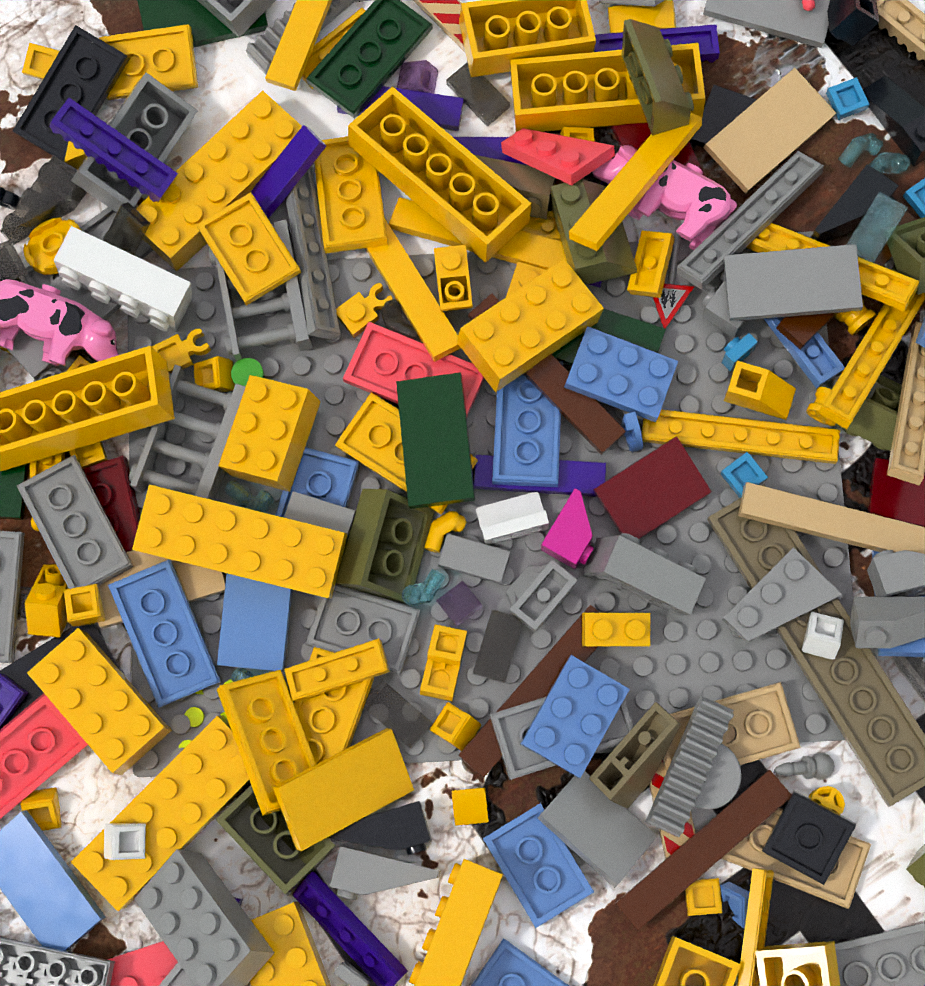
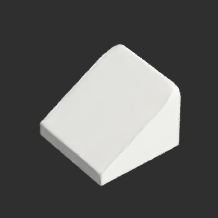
(823, 635)
(124, 841)

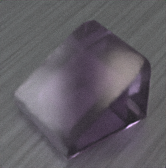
(418, 76)
(459, 603)

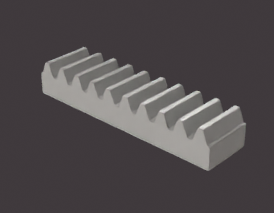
(264, 48)
(689, 766)

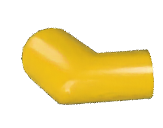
(442, 526)

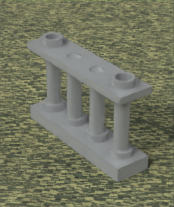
(289, 301)
(211, 479)

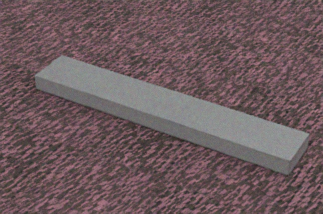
(750, 219)
(312, 260)

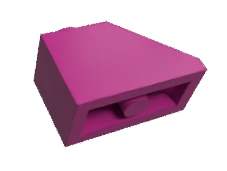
(570, 534)

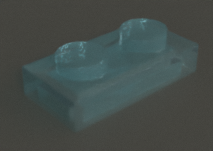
(877, 227)

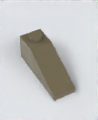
(527, 181)
(636, 757)

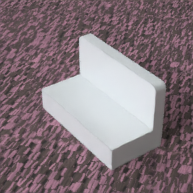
(512, 518)

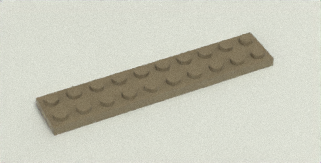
(849, 686)

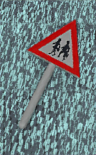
(672, 295)

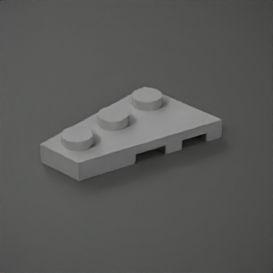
(780, 596)

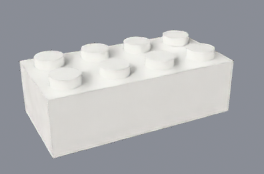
(123, 279)

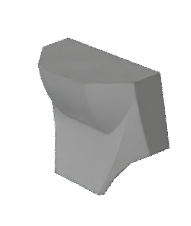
(539, 593)

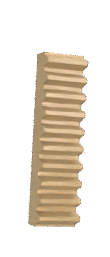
(904, 22)

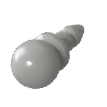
(818, 766)

